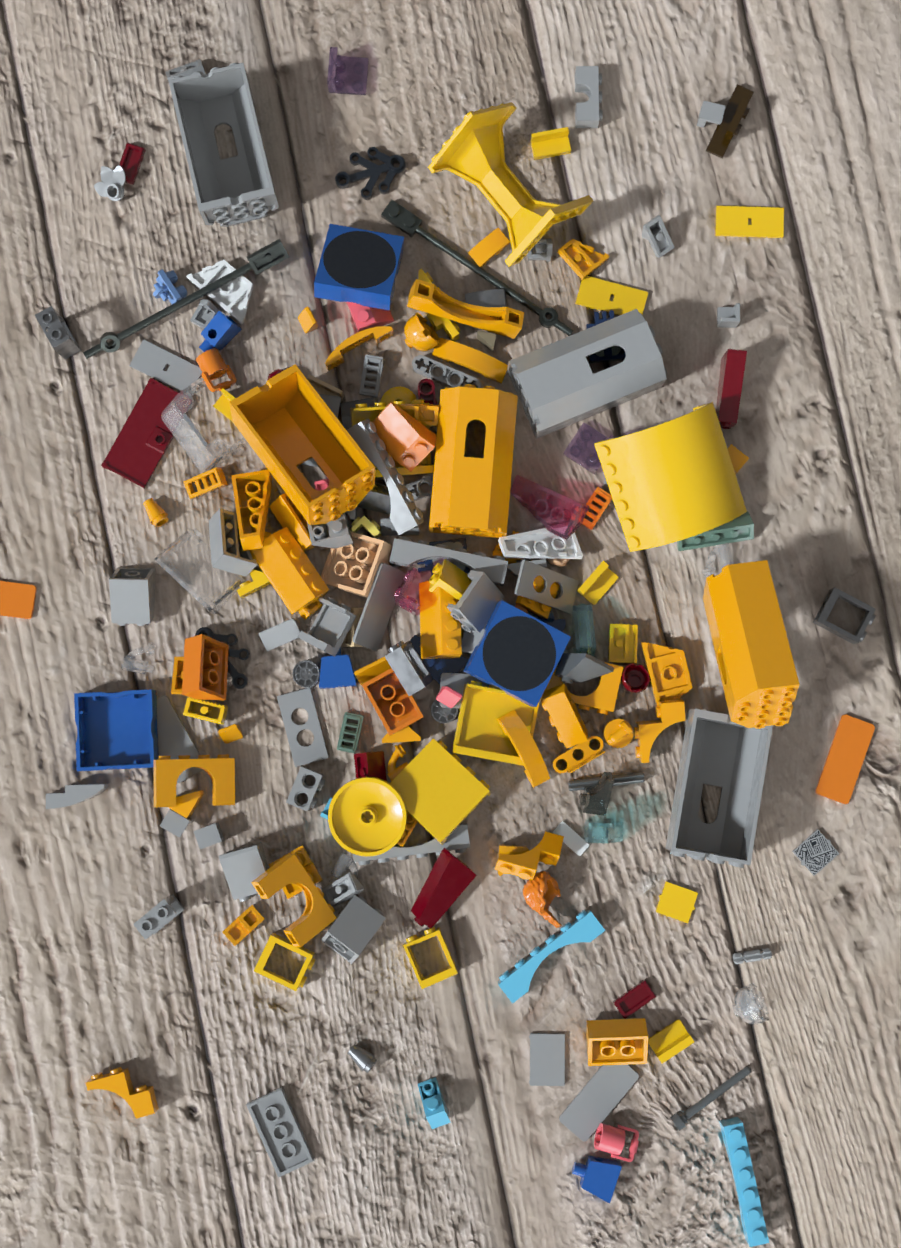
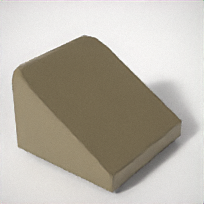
(487, 339)

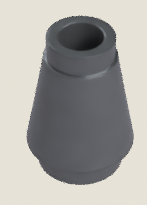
(362, 1058)

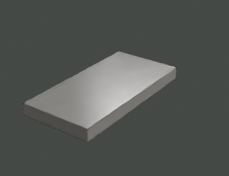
(280, 1131)

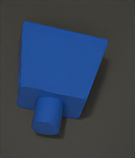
(219, 332)
(336, 671)
(598, 1176)

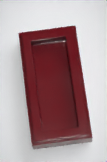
(131, 161)
(634, 999)

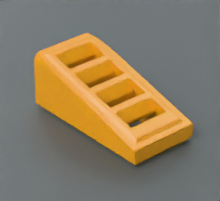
(217, 471)

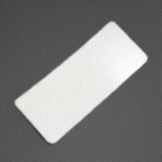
(571, 838)

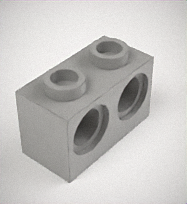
(300, 786)

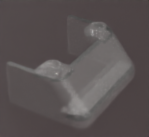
(203, 454)

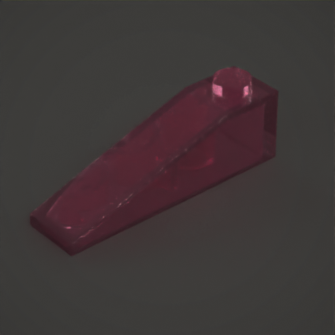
(554, 510)

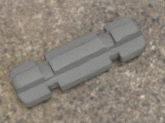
(752, 955)

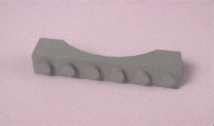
(403, 511)
(409, 553)
(457, 841)

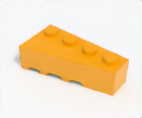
(252, 503)

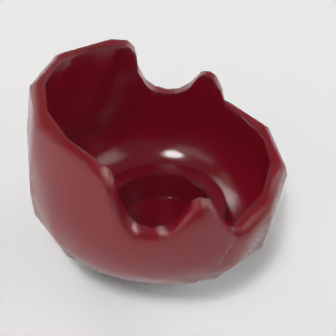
(635, 678)

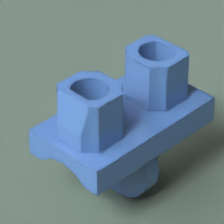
(165, 288)

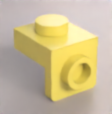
(372, 527)

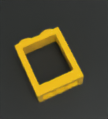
(308, 964)
(438, 975)

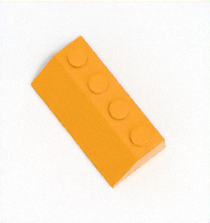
(290, 570)
(438, 629)

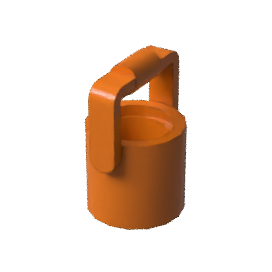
(213, 367)

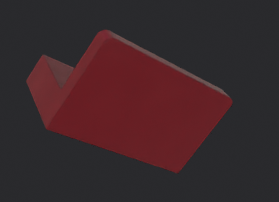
(370, 765)

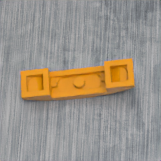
(378, 333)
(471, 359)
(525, 748)

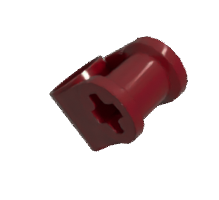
(430, 396)

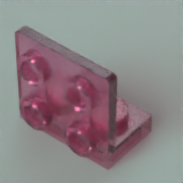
(407, 603)

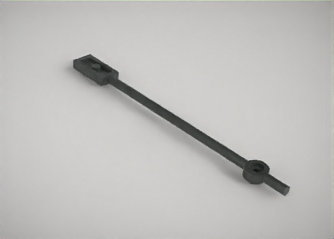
(411, 224)
(258, 261)

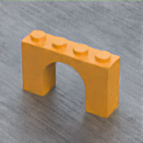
(604, 695)
(219, 769)
(317, 912)

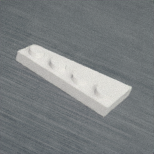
(540, 544)

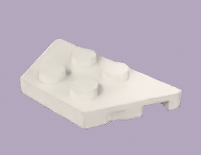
(233, 296)

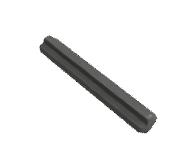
(622, 779)

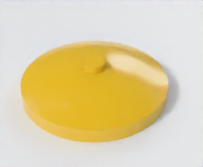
(367, 816)

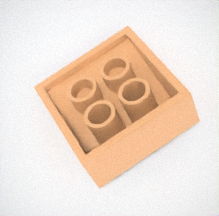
(356, 565)

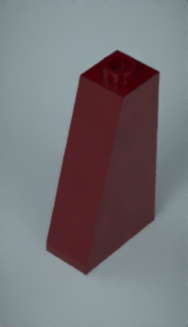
(730, 387)
(442, 888)

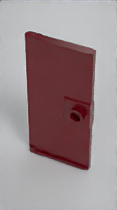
(142, 437)

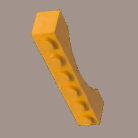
(432, 300)

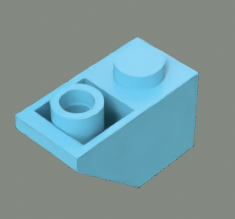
(433, 1103)

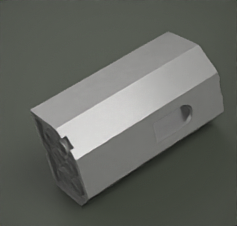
(234, 187)
(560, 386)
(723, 756)

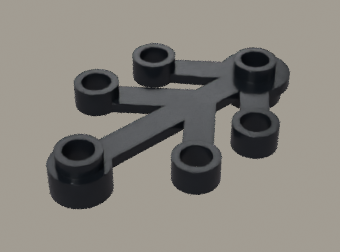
(372, 171)
(231, 653)

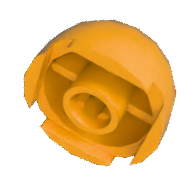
(419, 334)

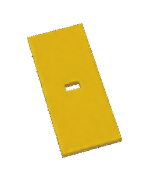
(765, 221)
(596, 294)

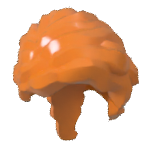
(540, 894)

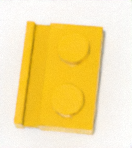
(622, 643)

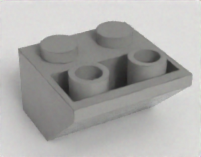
(331, 535)

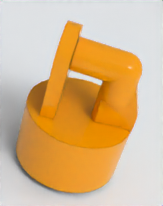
(617, 733)

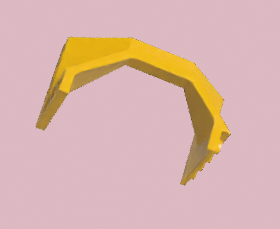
(479, 157)

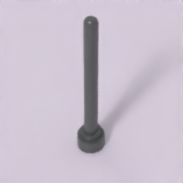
(681, 1118)

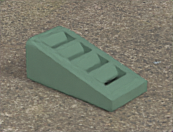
(343, 731)

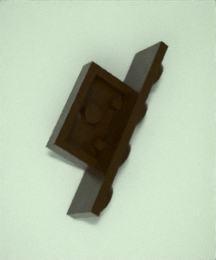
(730, 125)

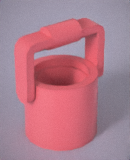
(612, 1140)

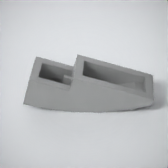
(73, 795)

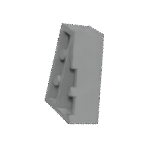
(226, 544)

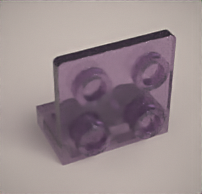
(347, 74)
(583, 450)

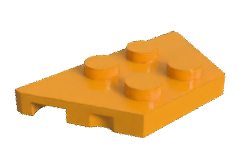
(666, 671)

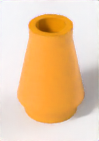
(156, 514)

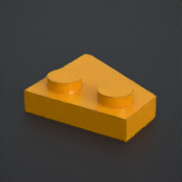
(581, 258)

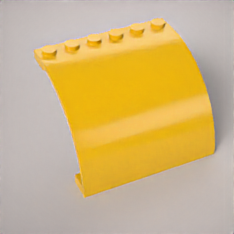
(671, 479)

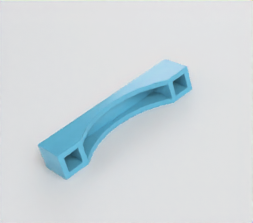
(517, 981)
(744, 1178)

